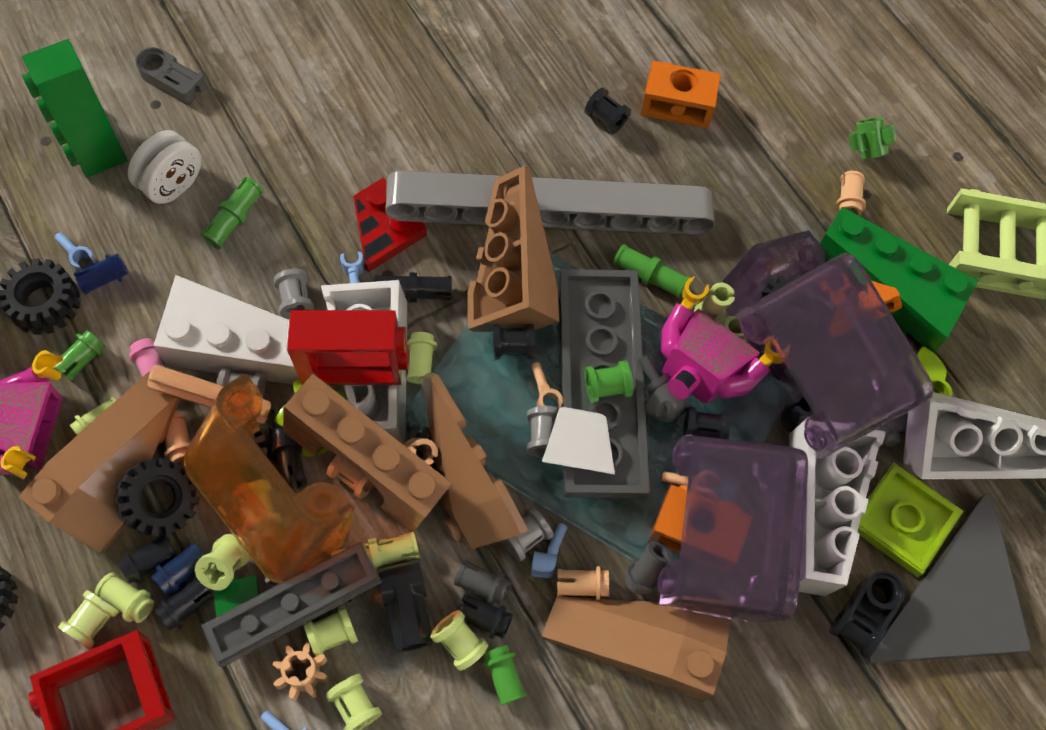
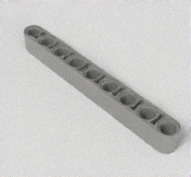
(561, 203)

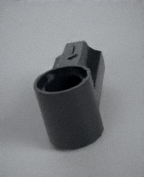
(404, 596)

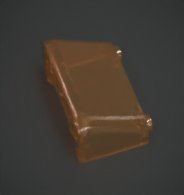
(269, 520)

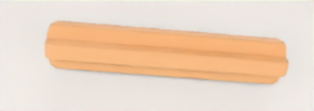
(192, 388)

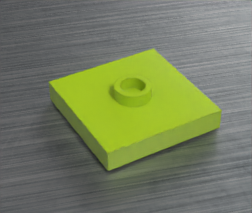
(907, 519)

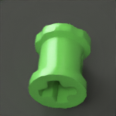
(608, 381)

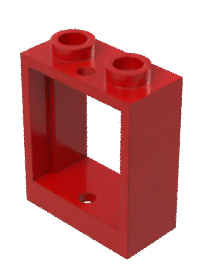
(348, 346)
(137, 649)

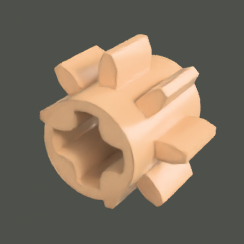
(288, 670)

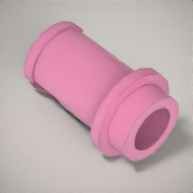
(144, 355)

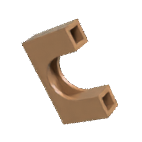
(324, 419)

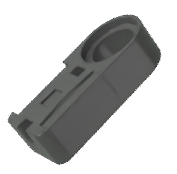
(171, 76)

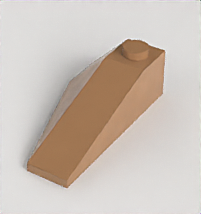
(516, 268)
(81, 480)
(475, 503)
(644, 639)

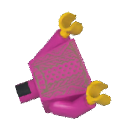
(708, 357)
(28, 415)

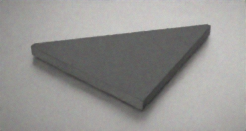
(962, 602)

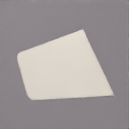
(580, 441)

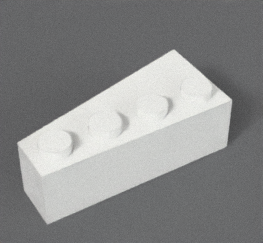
(973, 441)
(834, 509)

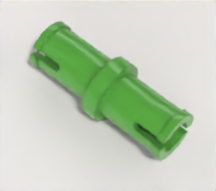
(232, 212)
(651, 270)

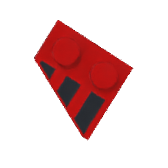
(380, 234)

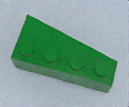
(73, 104)
(928, 288)

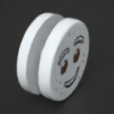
(164, 166)

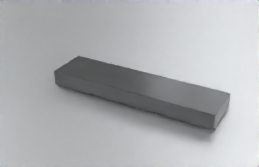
(291, 604)

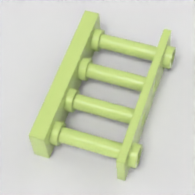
(1002, 273)

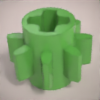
(872, 137)

